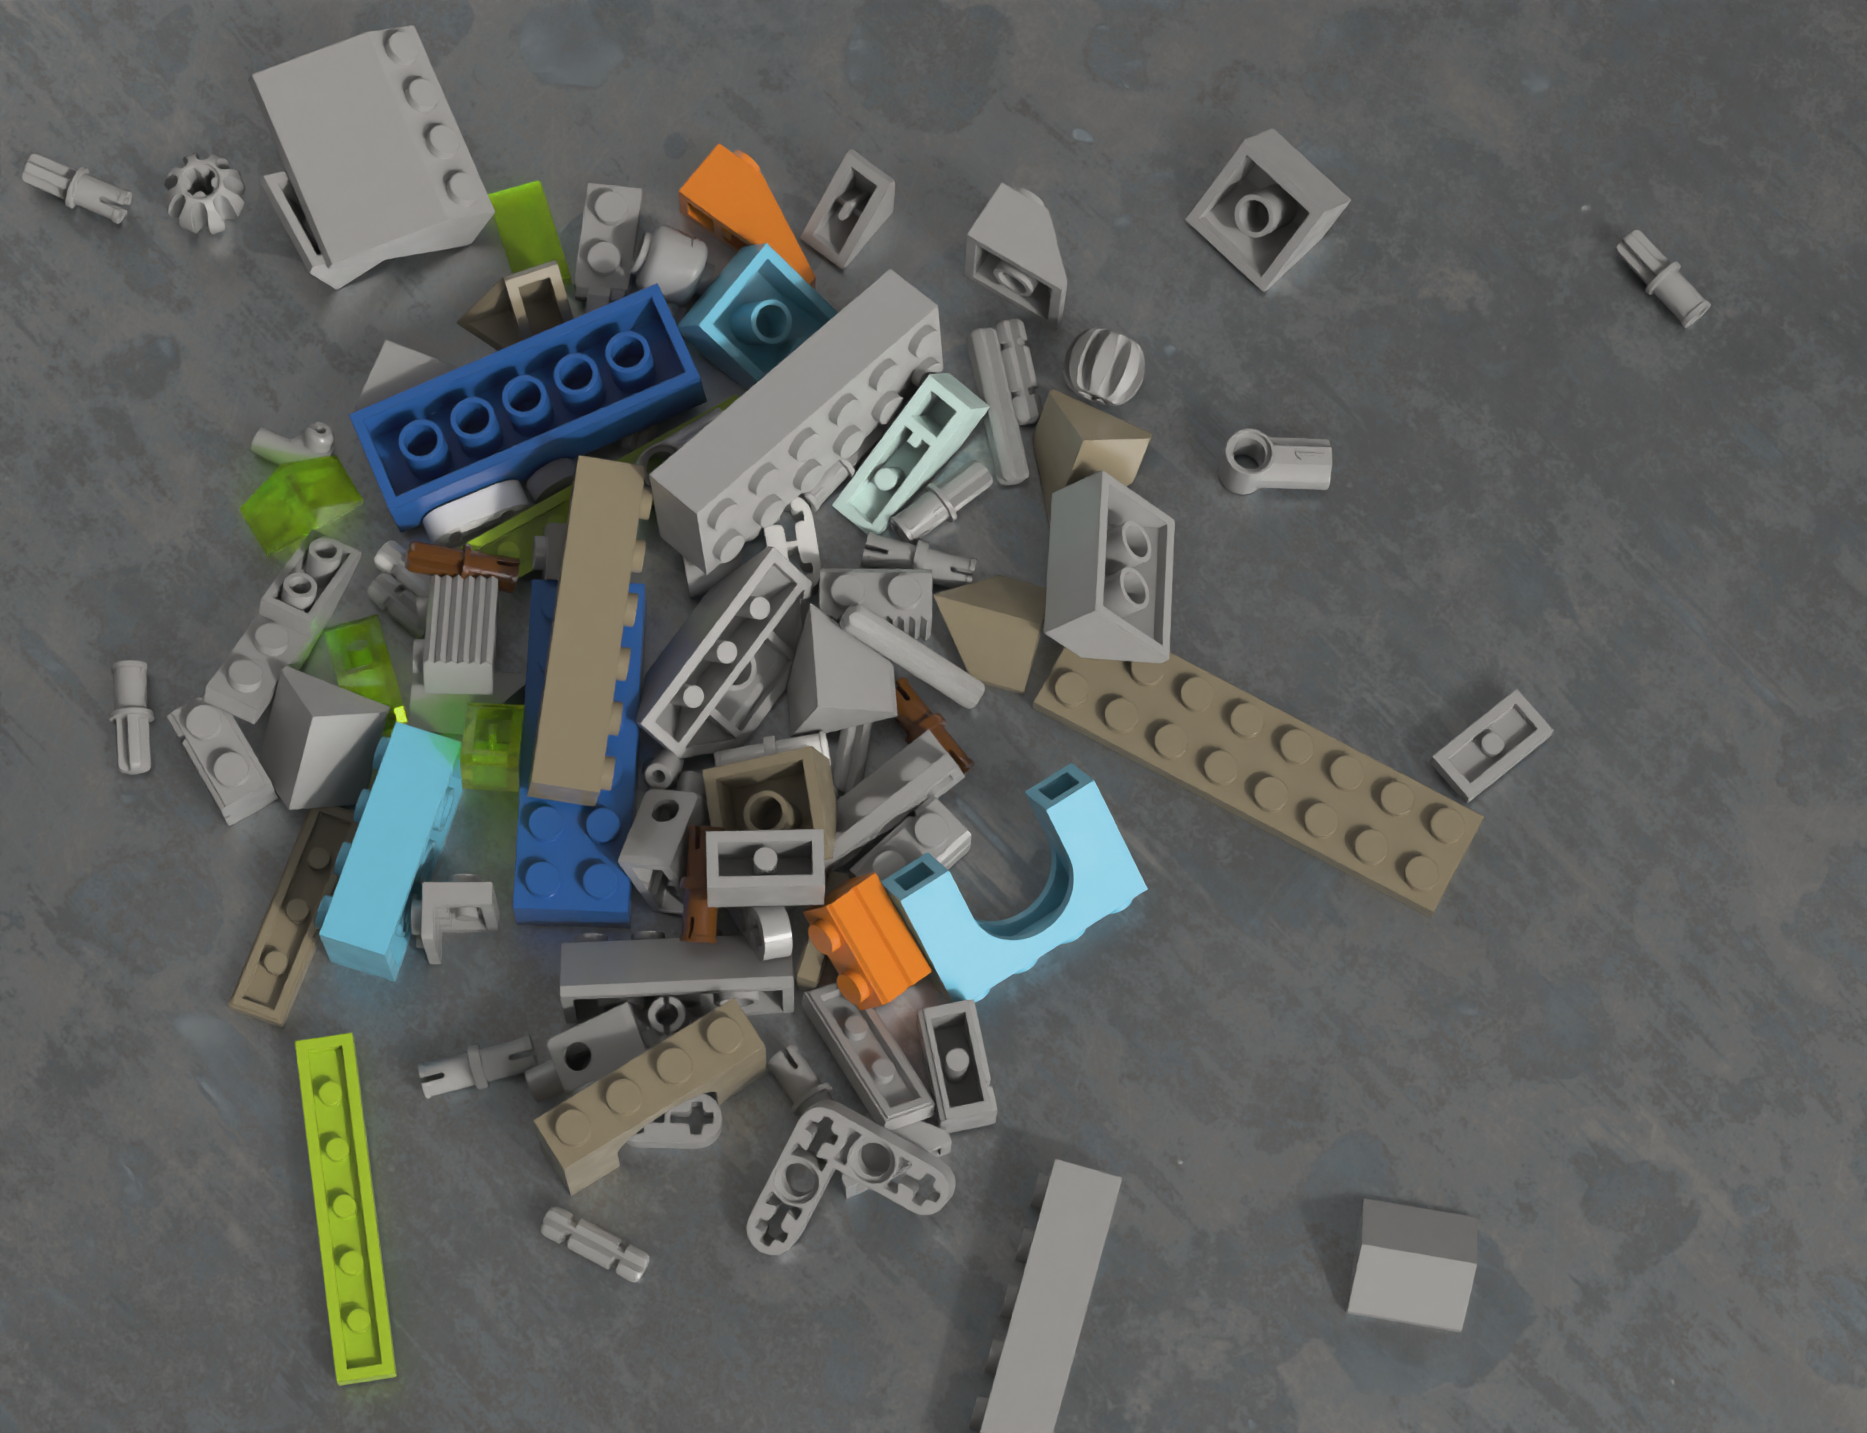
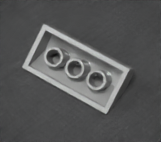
(700, 975)

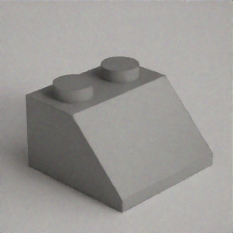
(1267, 208)
(1018, 254)

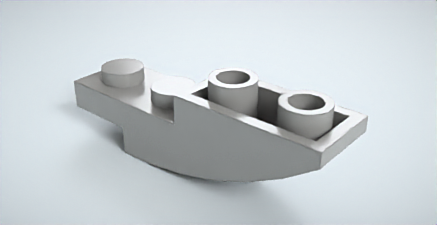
(286, 628)

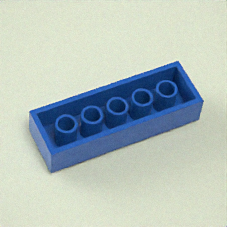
(529, 406)
(569, 850)

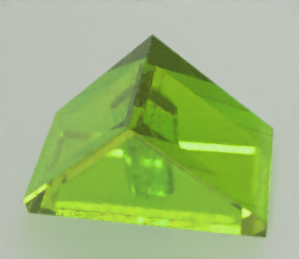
(299, 499)
(492, 747)

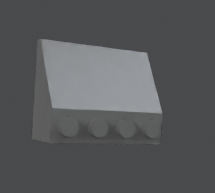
(373, 149)

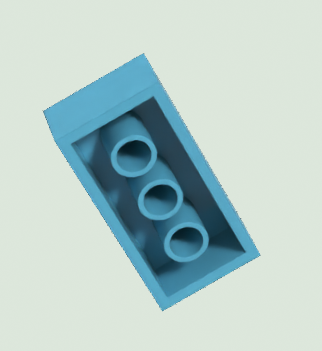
(392, 852)

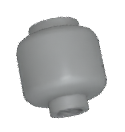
(674, 262)

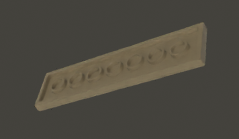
(1267, 770)

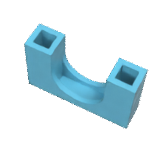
(1087, 880)

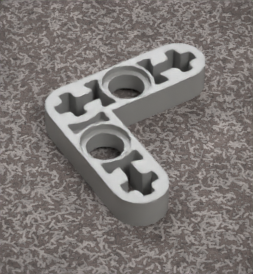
(843, 1154)

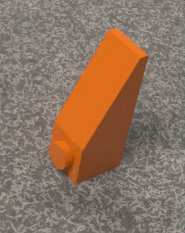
(738, 208)

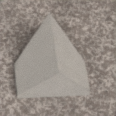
(836, 680)

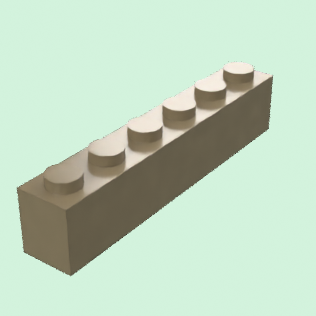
(588, 631)

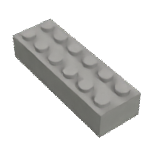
(797, 422)

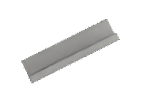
(888, 798)

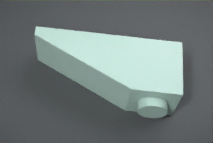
(911, 452)

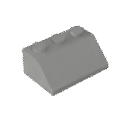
(1109, 572)

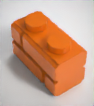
(866, 942)

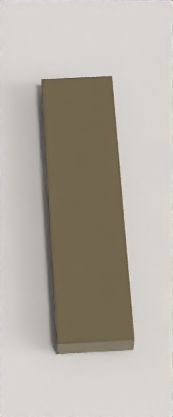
(288, 928)

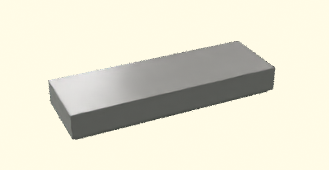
(869, 1058)

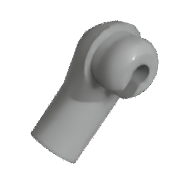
(314, 443)
(662, 770)

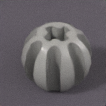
(204, 193)
(1104, 366)

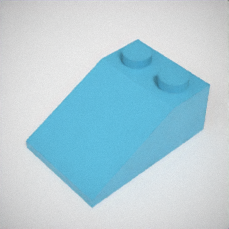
(754, 315)

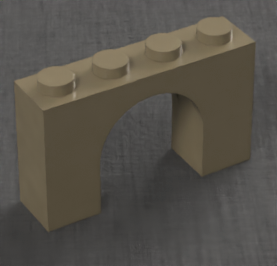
(710, 1055)

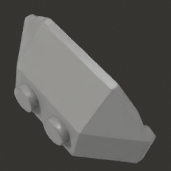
(727, 659)

